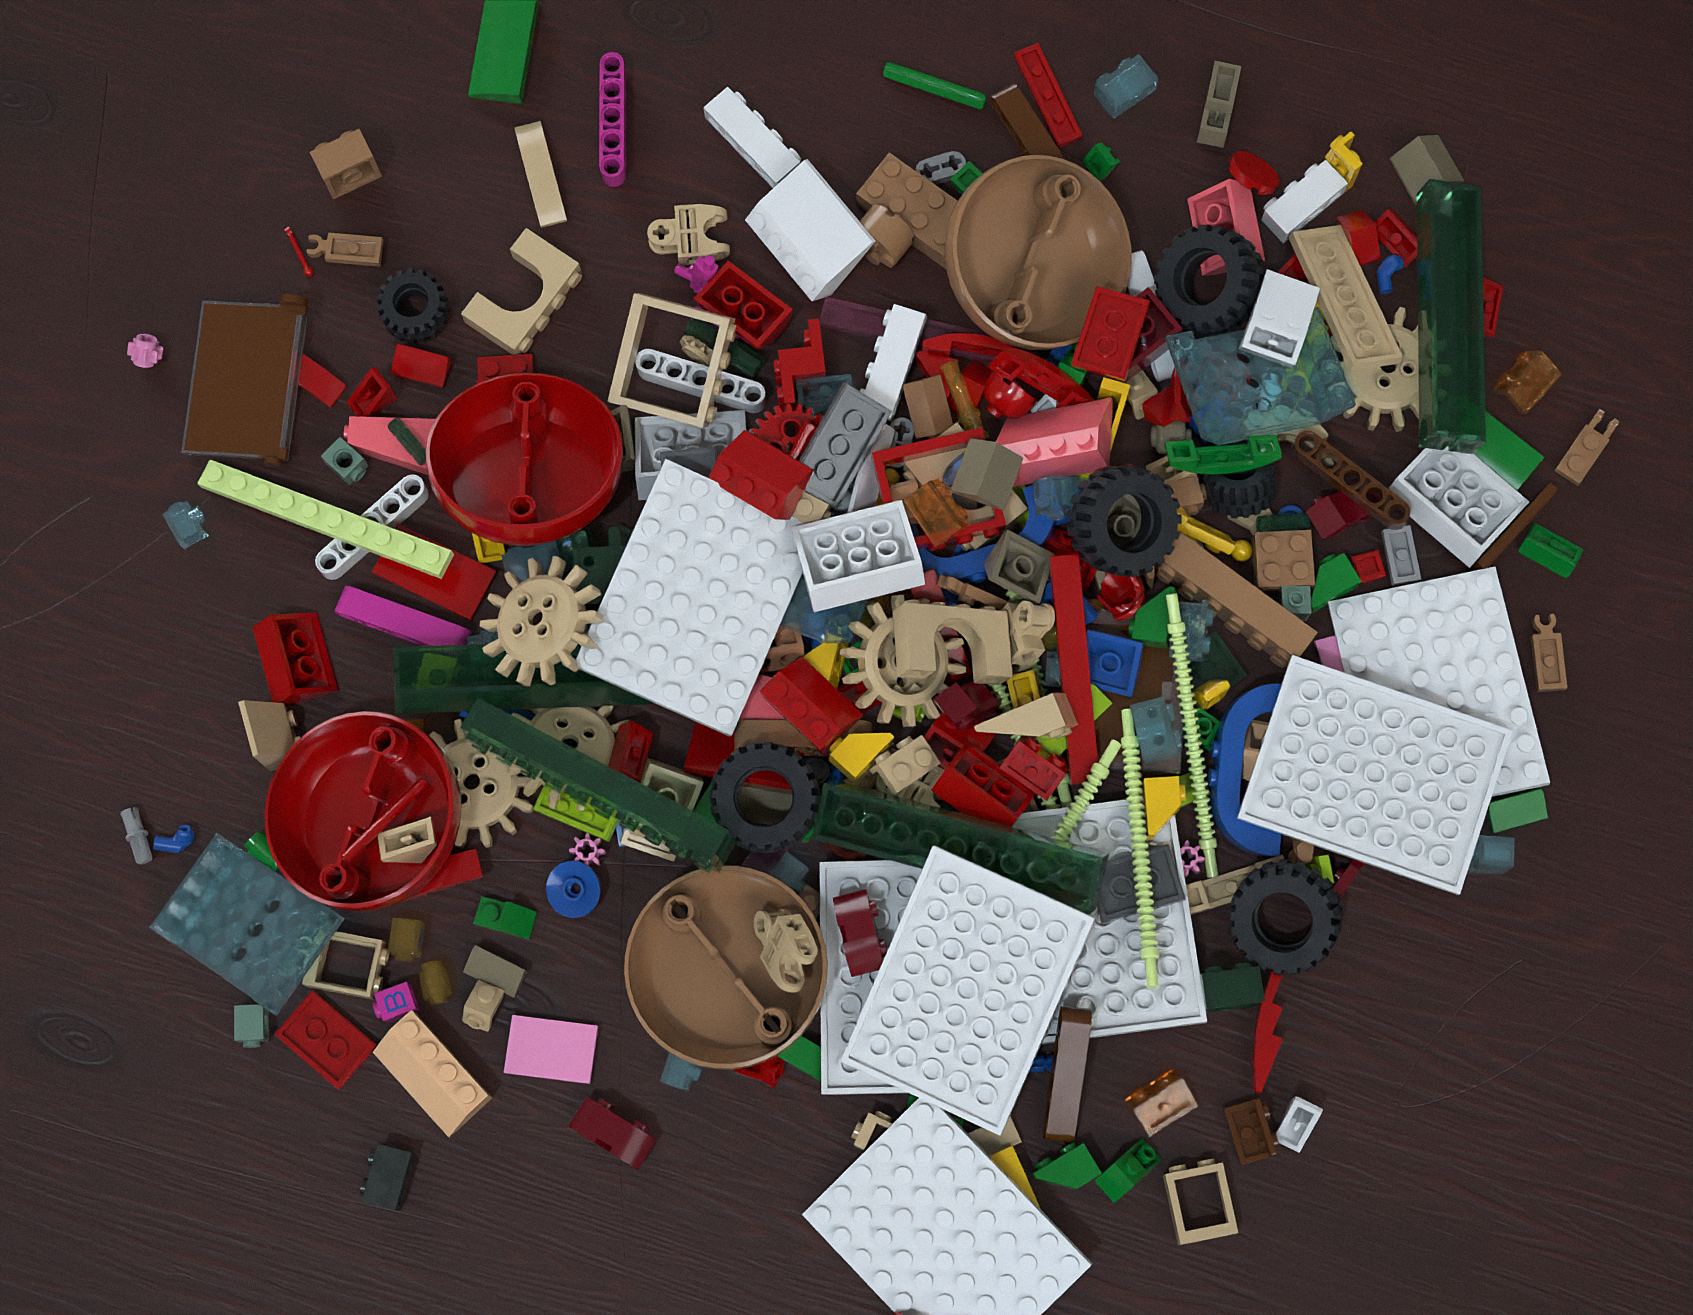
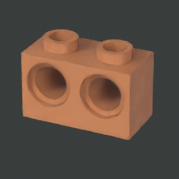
(784, 650)

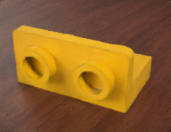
(1343, 160)

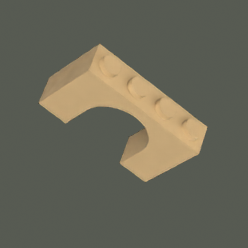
(516, 329)
(935, 467)
(982, 628)

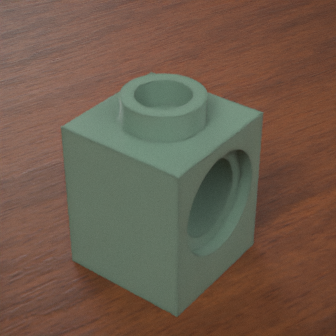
(337, 453)
(1296, 600)
(251, 1025)

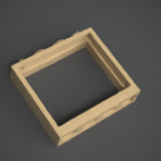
(629, 348)

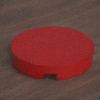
(1253, 172)

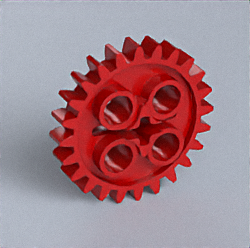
(773, 428)

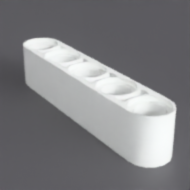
(1139, 280)
(692, 371)
(379, 514)

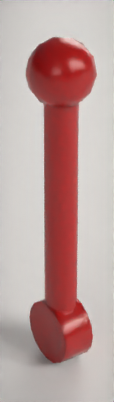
(308, 271)

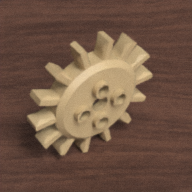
(1402, 388)
(563, 620)
(882, 682)
(578, 722)
(482, 808)

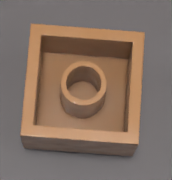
(345, 163)
(1282, 560)

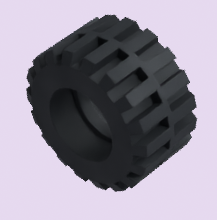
(411, 285)
(1241, 492)

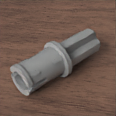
(136, 835)

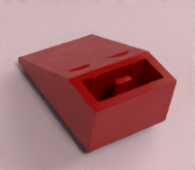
(948, 741)

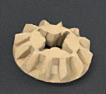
(696, 350)

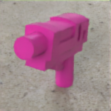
(698, 274)

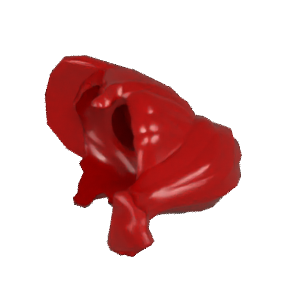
(1121, 595)

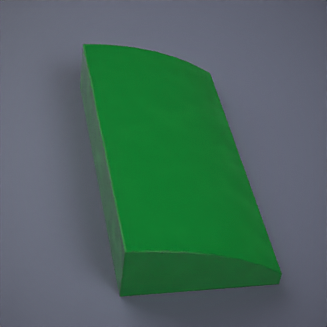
(503, 50)
(1507, 453)

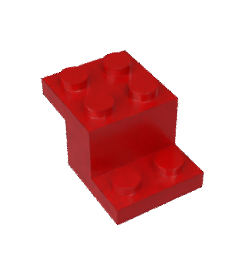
(799, 364)

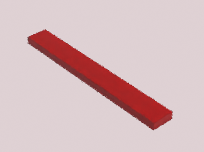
(1074, 663)

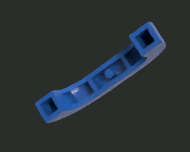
(970, 566)
(1227, 771)

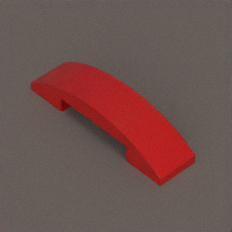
(964, 342)
(1041, 375)
(320, 382)

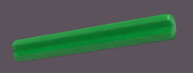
(934, 85)

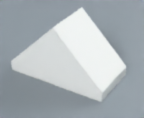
(1297, 1123)

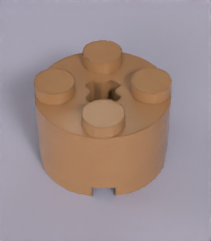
(890, 235)

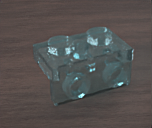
(1196, 618)

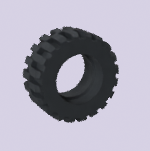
(1178, 274)
(1156, 529)
(760, 758)
(1263, 947)

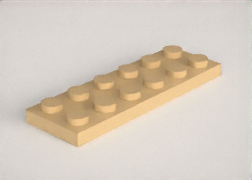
(1345, 298)

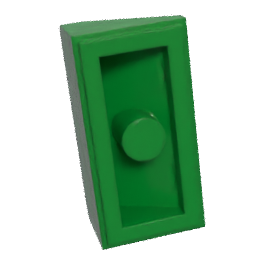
(1550, 550)
(1517, 811)

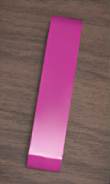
(612, 131)
(399, 619)

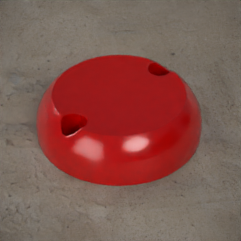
(524, 458)
(337, 787)

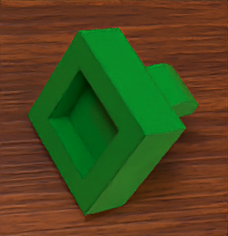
(1100, 161)

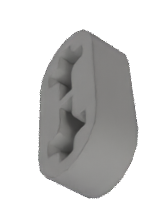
(939, 163)
(907, 438)

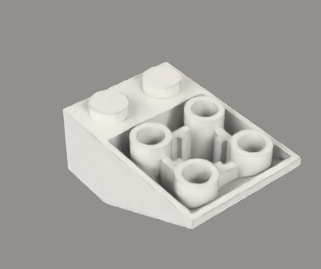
(1279, 319)

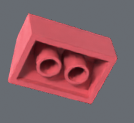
(1228, 207)

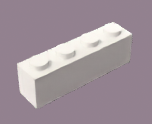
(750, 136)
(894, 356)

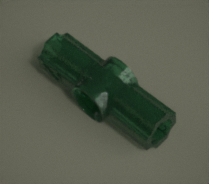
(741, 356)

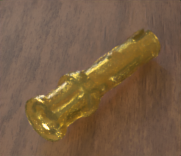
(968, 414)

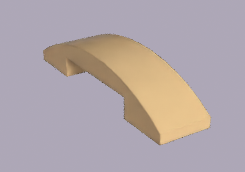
(540, 174)
(1220, 889)

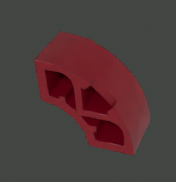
(1337, 512)
(967, 705)
(858, 928)
(612, 1132)

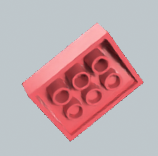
(1060, 440)

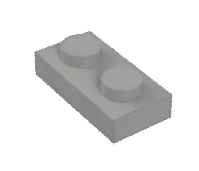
(1401, 556)

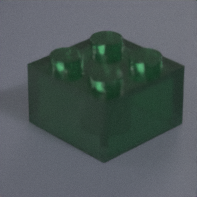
(1232, 988)

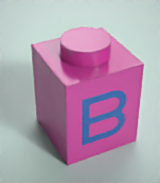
(395, 1002)

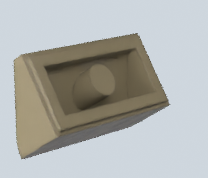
(494, 970)

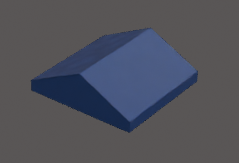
(1114, 662)

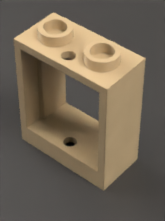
(375, 982)
(1181, 1172)

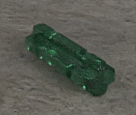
(408, 440)
(1282, 522)

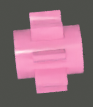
(145, 350)
(581, 846)
(1192, 854)

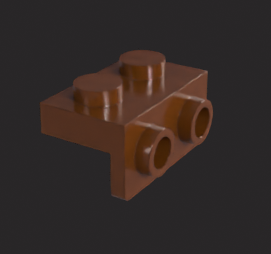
(1250, 1131)

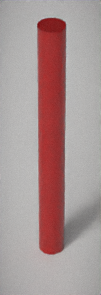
(384, 820)

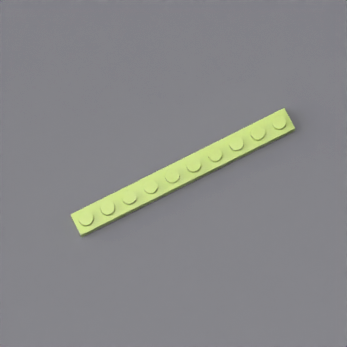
(326, 519)

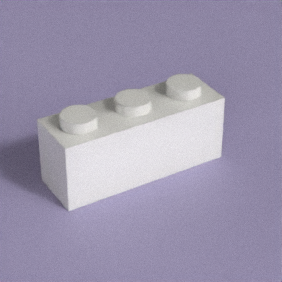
(1303, 200)

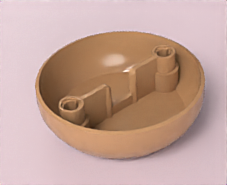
(1035, 252)
(702, 975)

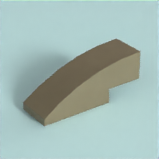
(1219, 104)

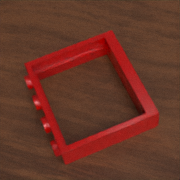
(928, 448)

